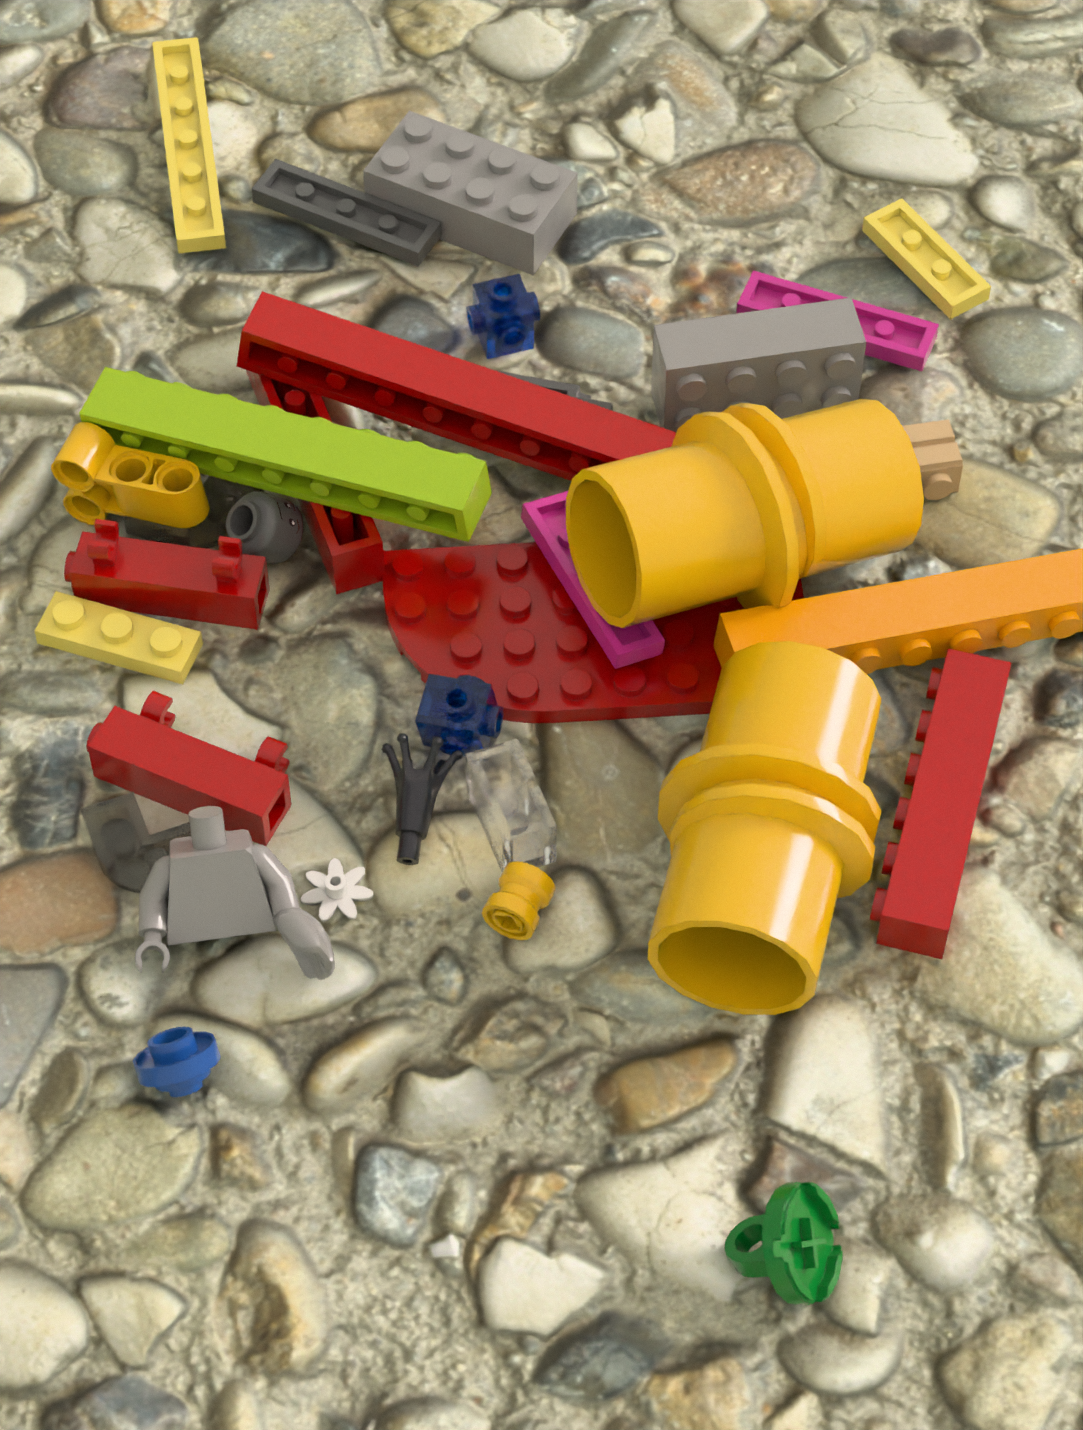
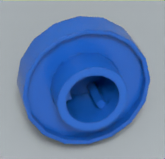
(177, 1061)

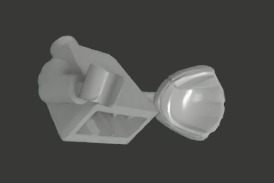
(226, 888)

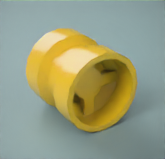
(517, 903)

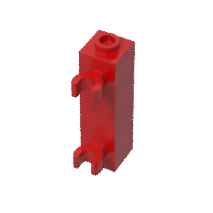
(169, 577)
(188, 773)

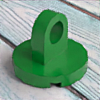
(795, 1244)

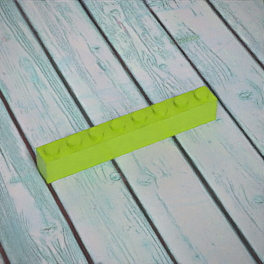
(294, 453)

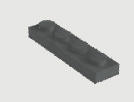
(347, 212)

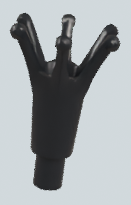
(416, 794)

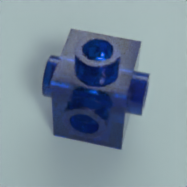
(503, 315)
(459, 712)

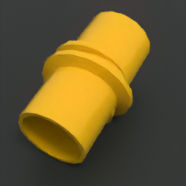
(742, 509)
(767, 829)

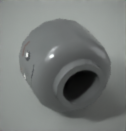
(266, 526)

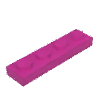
(887, 333)
(623, 646)

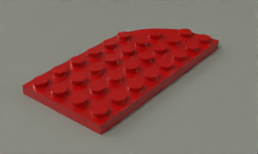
(515, 627)

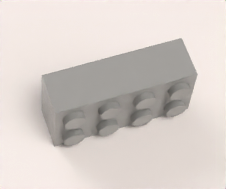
(478, 190)
(772, 357)

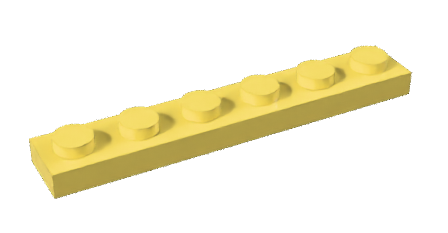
(188, 146)

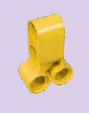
(127, 481)

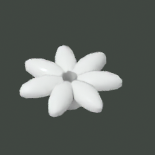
(336, 890)

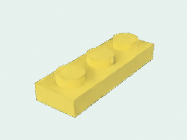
(926, 258)
(119, 637)

